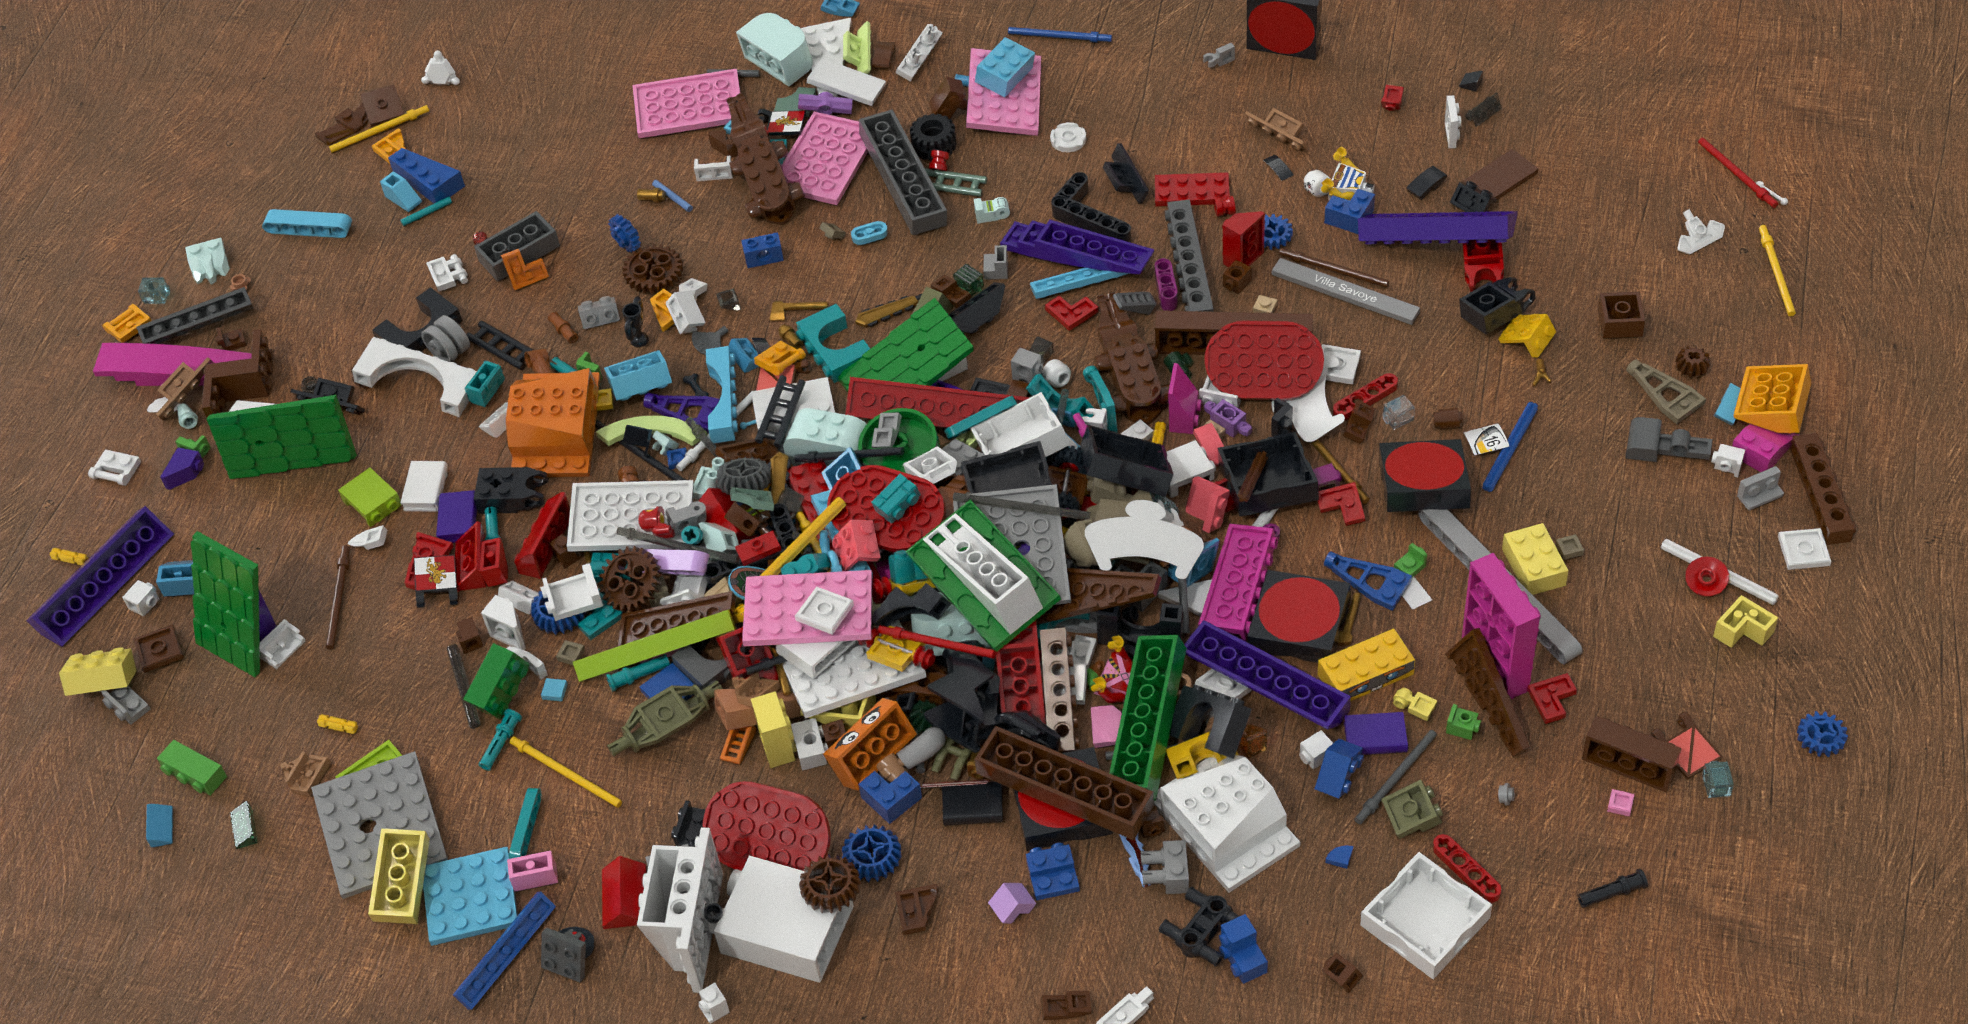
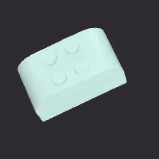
(776, 47)
(822, 433)
(950, 626)

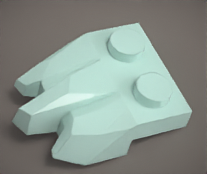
(207, 260)

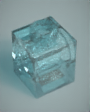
(154, 290)

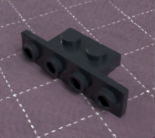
(1125, 175)
(327, 388)

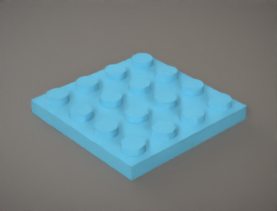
(468, 896)

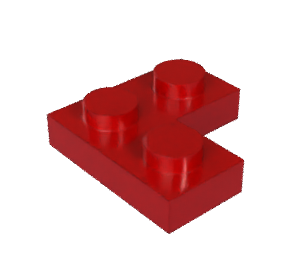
(1070, 315)
(1343, 497)
(1547, 696)

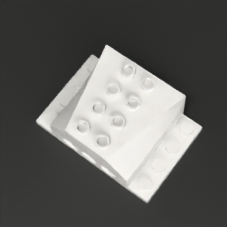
(1228, 819)
(674, 900)

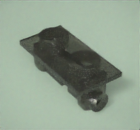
(1484, 110)

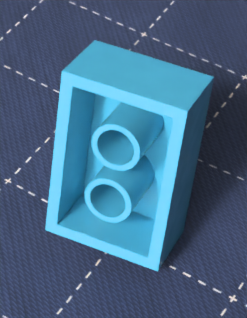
(1004, 67)
(638, 375)

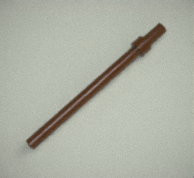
(1299, 257)
(342, 565)

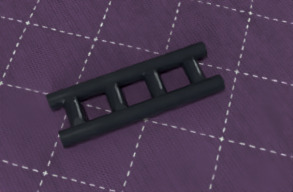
(498, 336)
(784, 421)

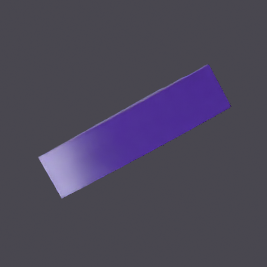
(1076, 247)

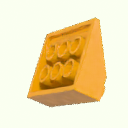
(1774, 397)

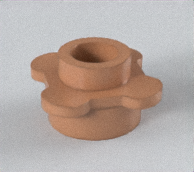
(239, 281)

